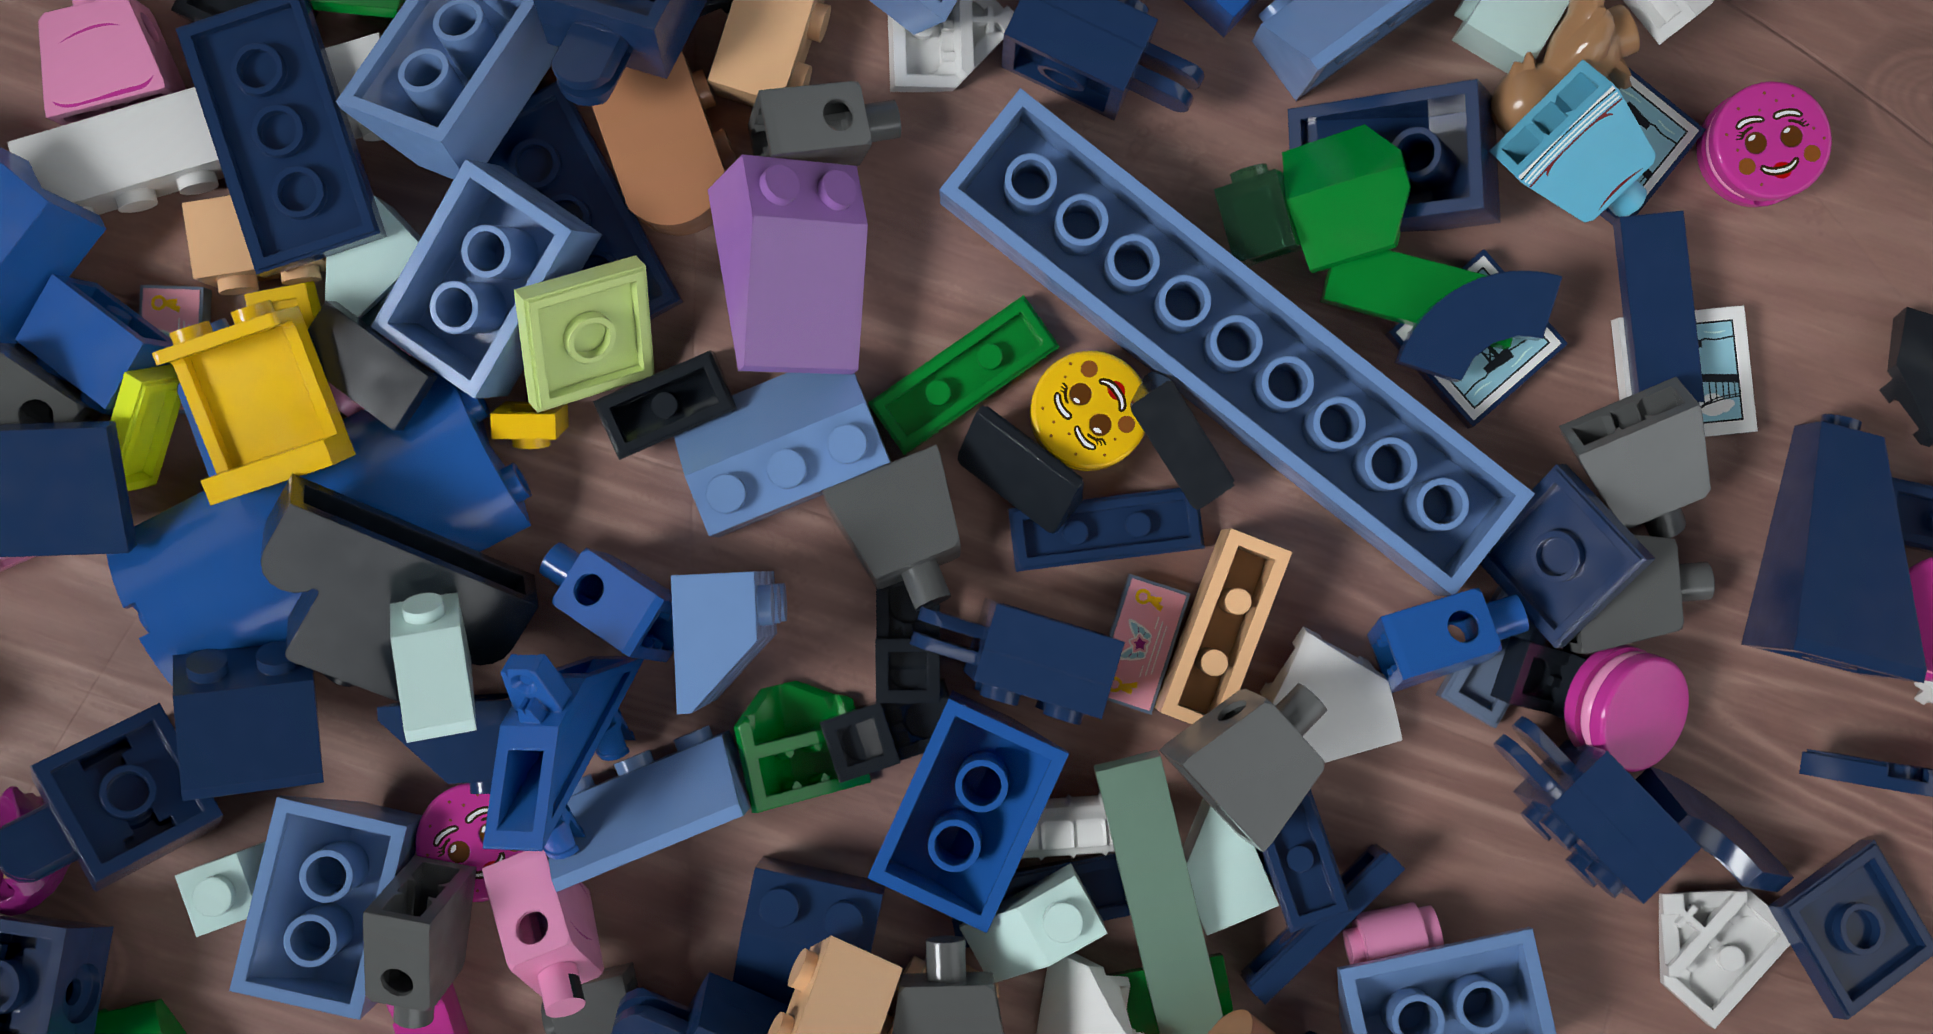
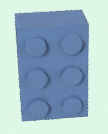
(459, 284)

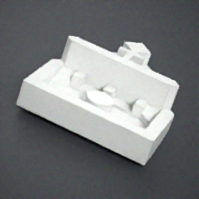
(946, 52)
(1355, 694)
(1715, 948)
(1083, 999)

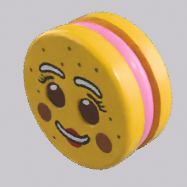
(1085, 410)

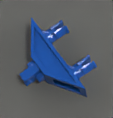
(547, 744)

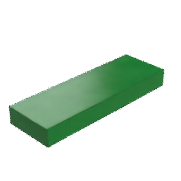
(1394, 286)
(964, 375)

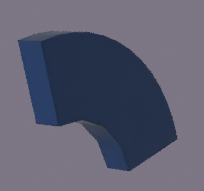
(1475, 317)
(1867, 772)
(1716, 831)

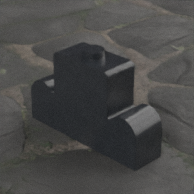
(359, 562)

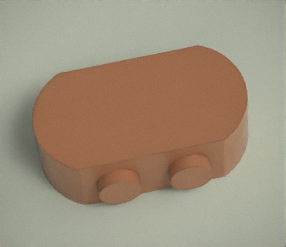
(665, 147)

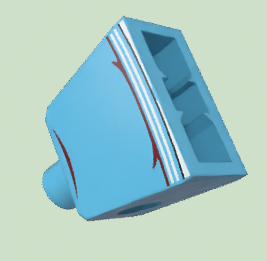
(1580, 147)

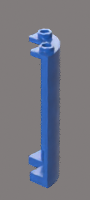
(200, 564)

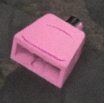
(102, 59)
(543, 932)

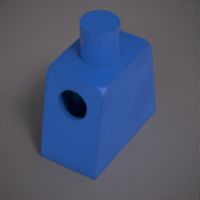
(612, 601)
(1418, 647)

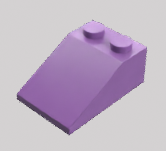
(792, 263)

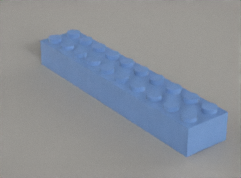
(1234, 346)

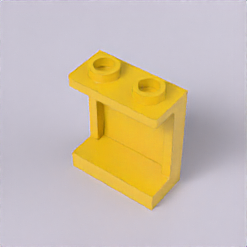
(257, 399)

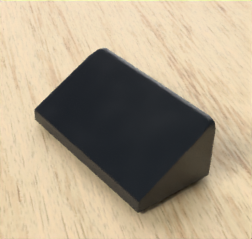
(665, 404)
(1180, 440)
(1020, 470)

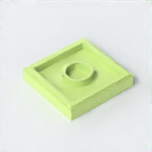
(585, 333)

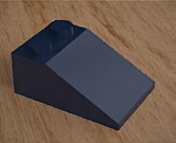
(1443, 141)
(793, 910)

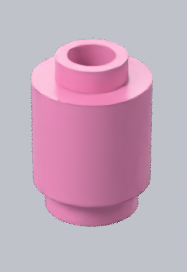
(1392, 932)

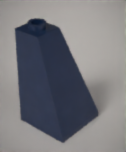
(1836, 560)

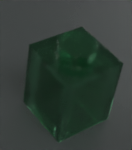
(1257, 215)

